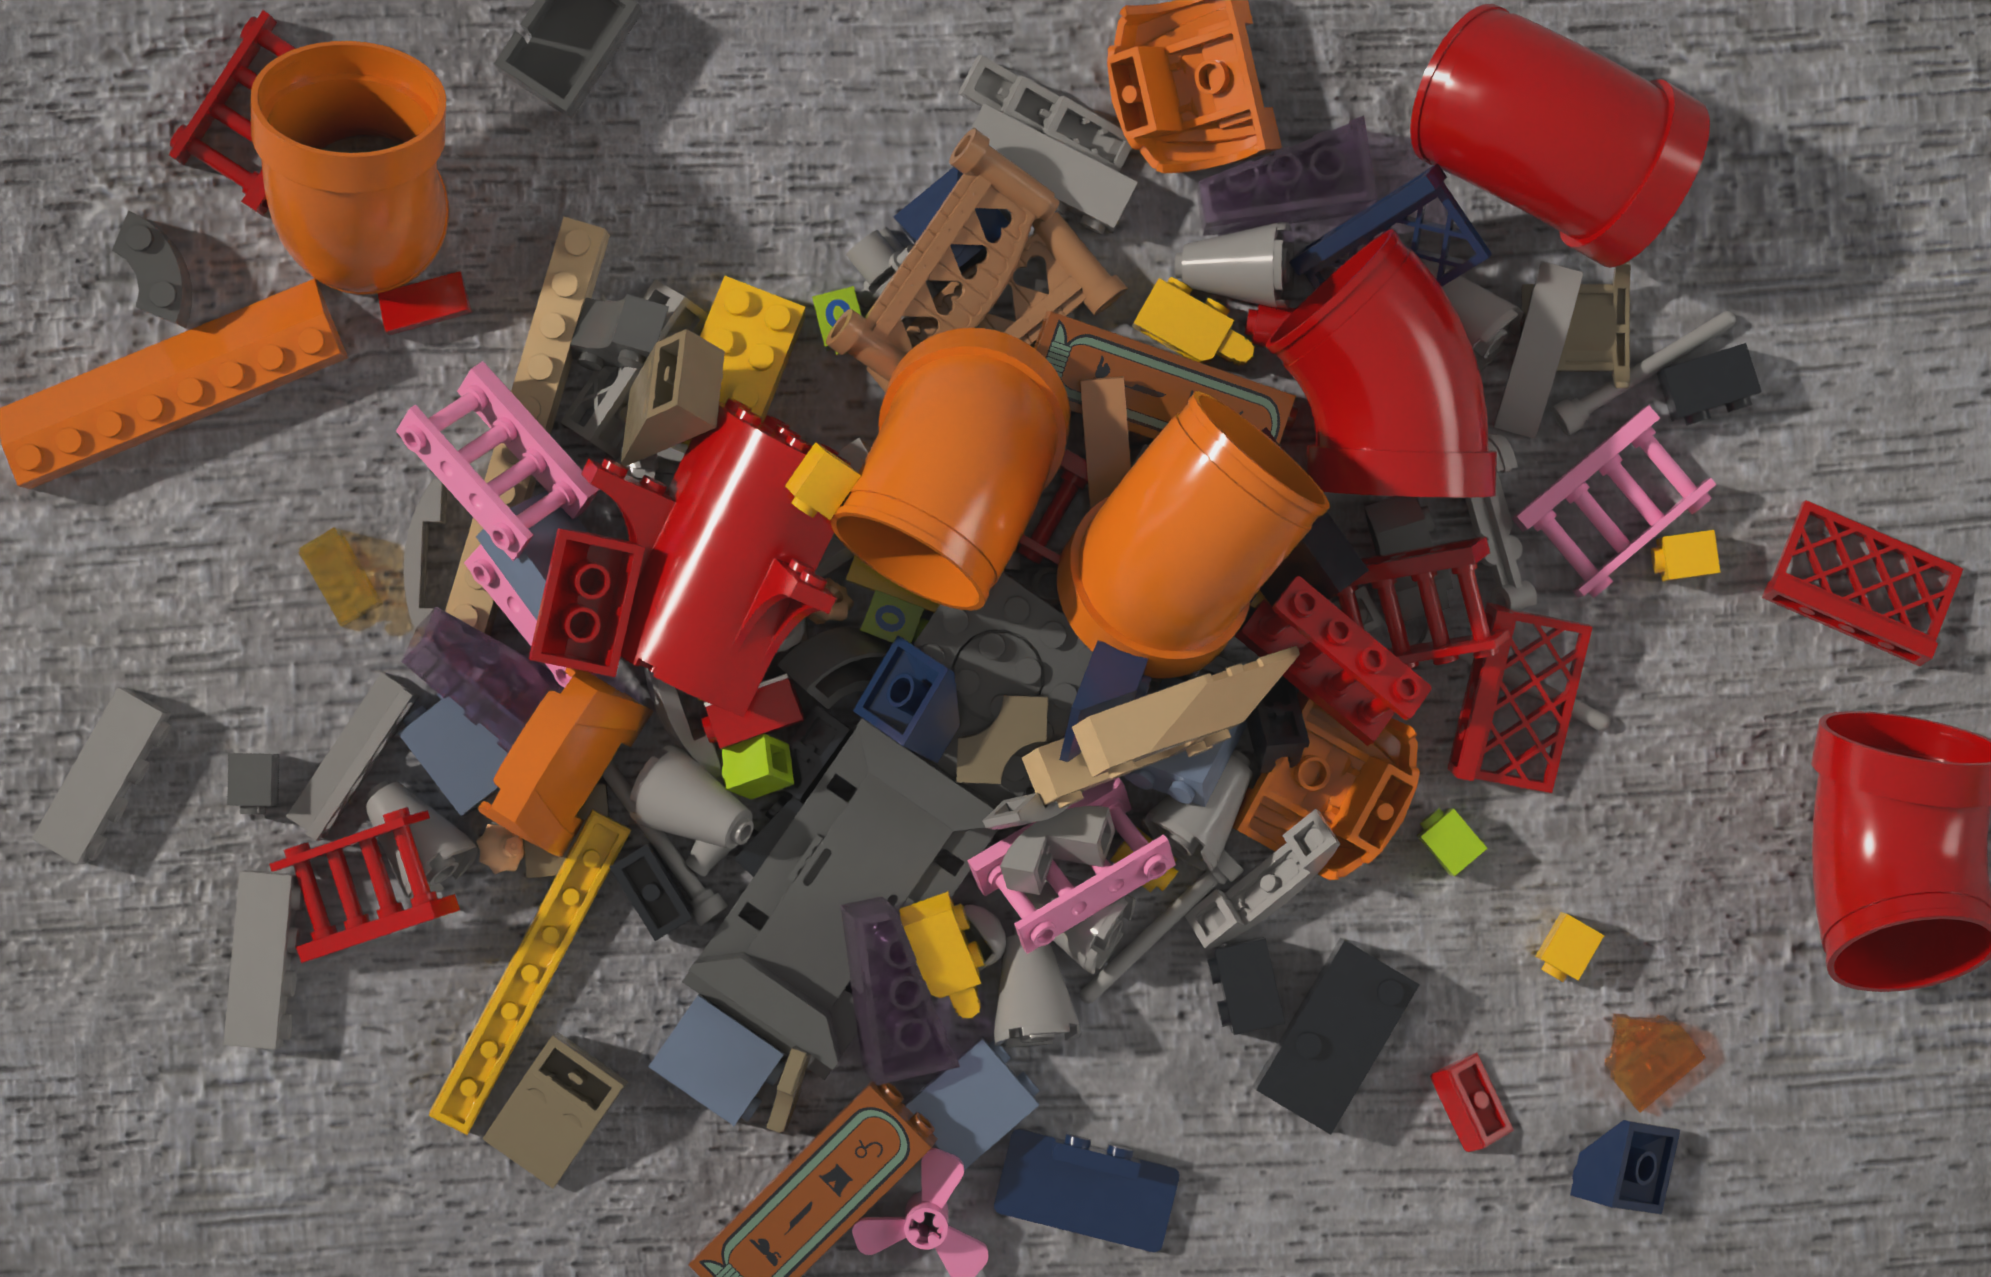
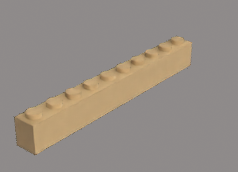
(537, 385)

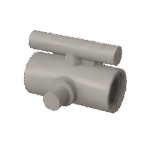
(878, 260)

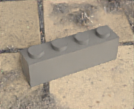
(1078, 181)
(102, 776)
(262, 960)

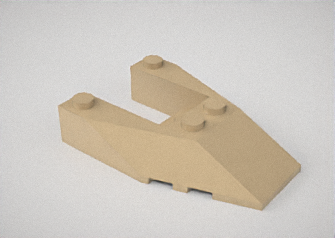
(1154, 728)

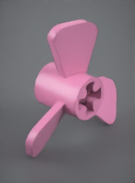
(958, 1251)

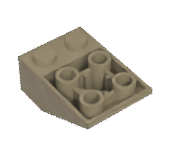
(673, 396)
(555, 1109)

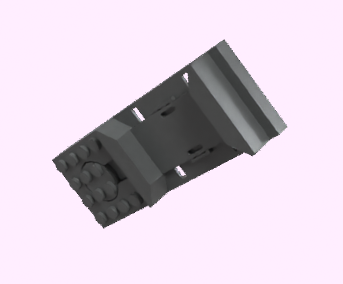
(884, 841)

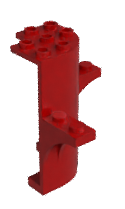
(722, 557)

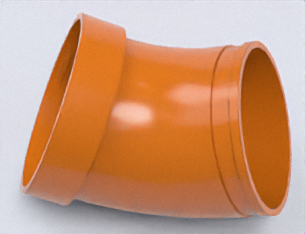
(361, 216)
(957, 464)
(1186, 540)

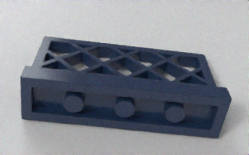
(1383, 215)

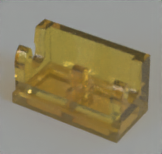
(340, 576)

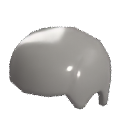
(988, 933)

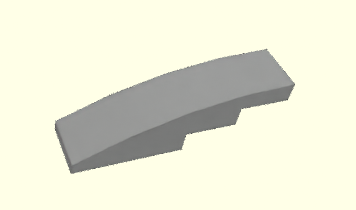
(1045, 112)

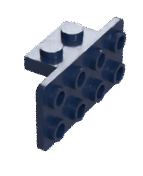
(1087, 1189)

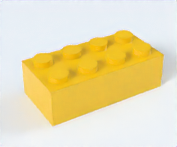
(757, 340)

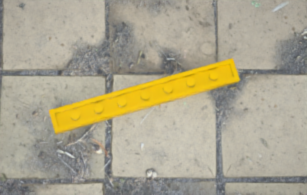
(529, 971)

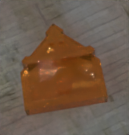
(1649, 1057)

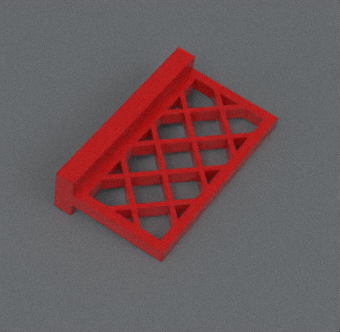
(1856, 619)
(1482, 701)

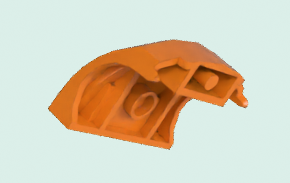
(1189, 85)
(562, 759)
(1353, 786)

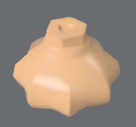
(840, 608)
(500, 849)

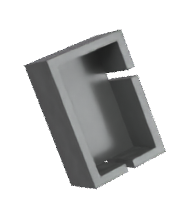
(567, 48)

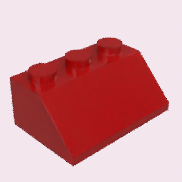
(586, 602)

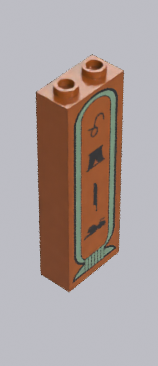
(1154, 379)
(821, 1190)

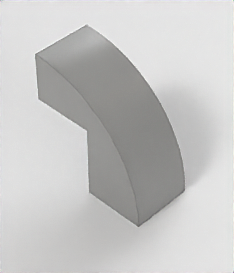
(1073, 836)

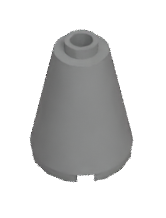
(1241, 265)
(1483, 315)
(687, 801)
(1199, 831)
(439, 843)
(1094, 938)
(1032, 998)

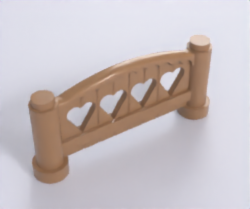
(988, 183)
(1072, 278)

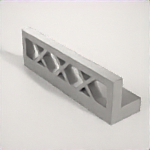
(610, 404)
(352, 756)

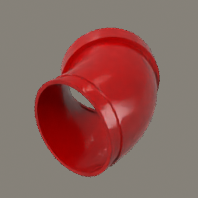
(1559, 132)
(1389, 381)
(1901, 850)

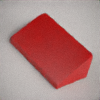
(424, 303)
(1471, 1103)

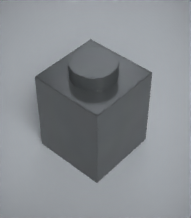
(253, 781)

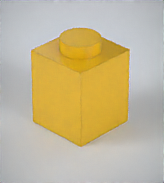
(821, 482)
(1686, 555)
(1568, 948)

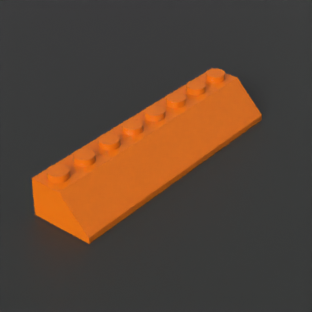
(169, 385)

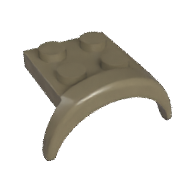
(1598, 328)

